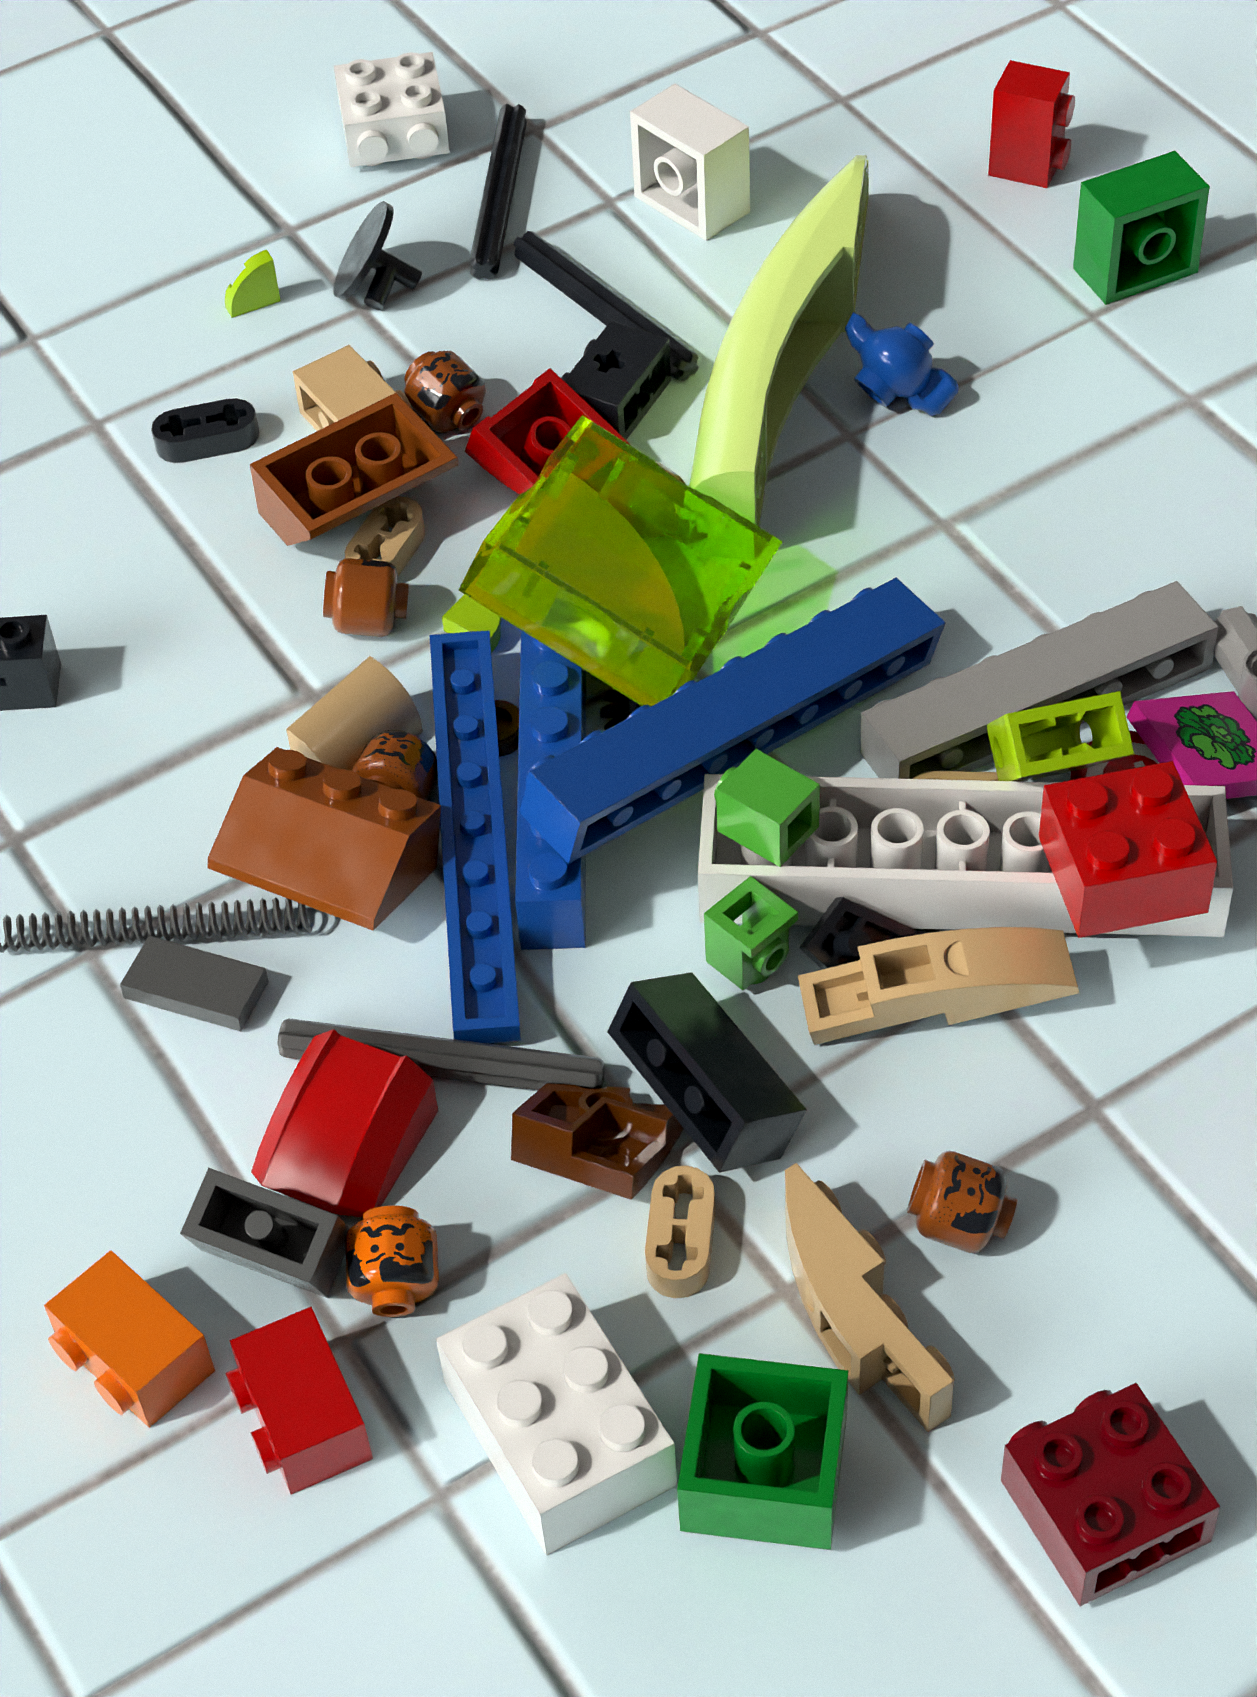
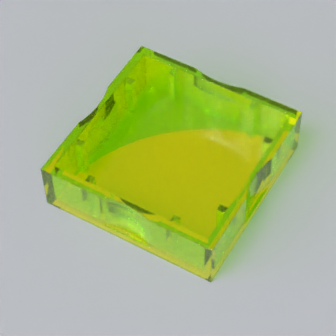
(619, 565)

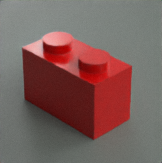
(1030, 124)
(300, 1401)

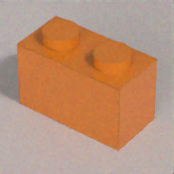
(128, 1339)

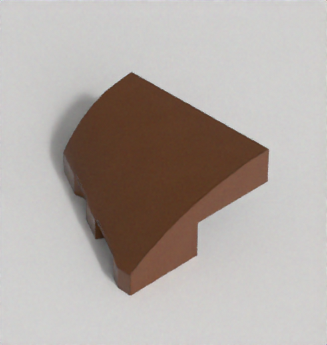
(593, 1136)

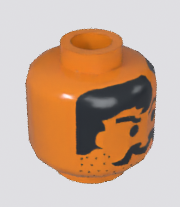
(391, 1260)

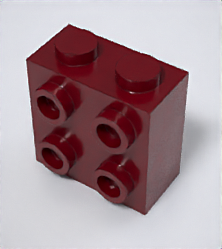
(1108, 1492)

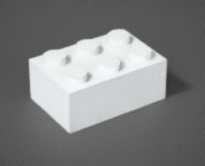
(557, 1413)

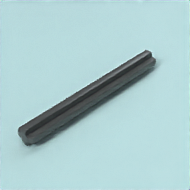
(458, 1058)

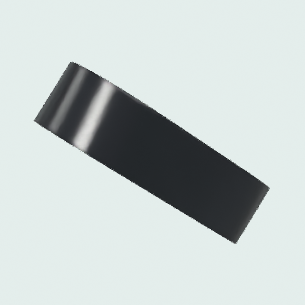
(205, 430)

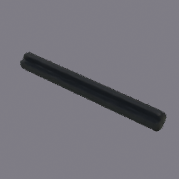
(498, 192)
(597, 297)

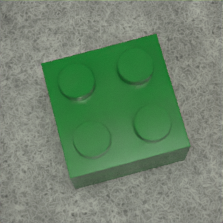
(1140, 227)
(763, 1451)

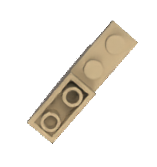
(936, 973)
(843, 1295)

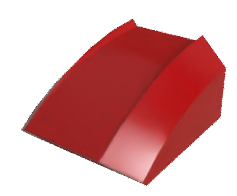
(528, 430)
(345, 1125)

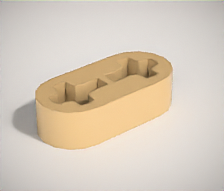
(395, 546)
(666, 1230)

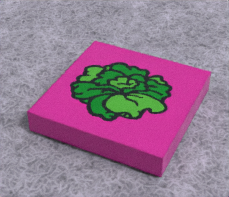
(1205, 737)

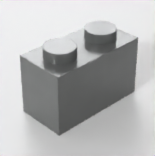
(267, 1232)

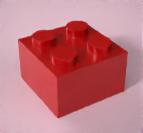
(1126, 849)

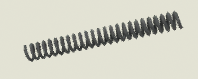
(302, 920)

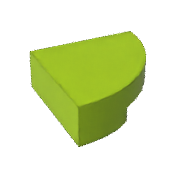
(254, 286)
(471, 616)

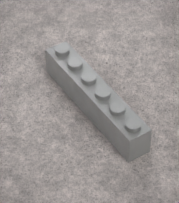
(1124, 649)

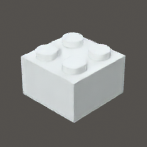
(690, 161)

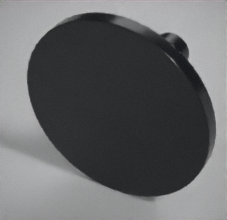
(366, 253)

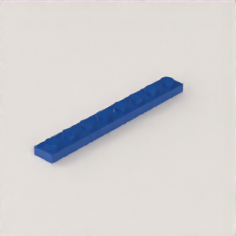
(473, 840)

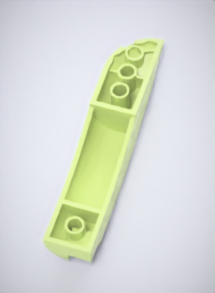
(778, 338)

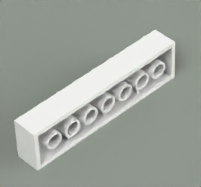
(935, 856)

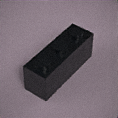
(706, 1071)

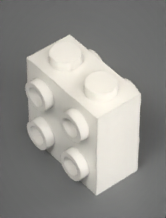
(391, 109)

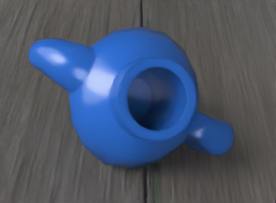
(899, 365)

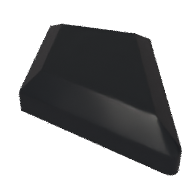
(845, 928)

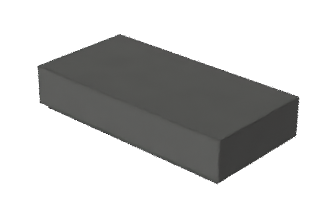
(194, 983)

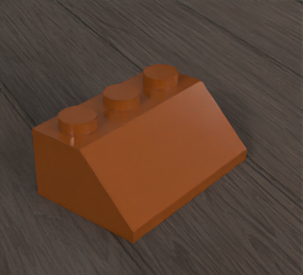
(347, 469)
(327, 838)

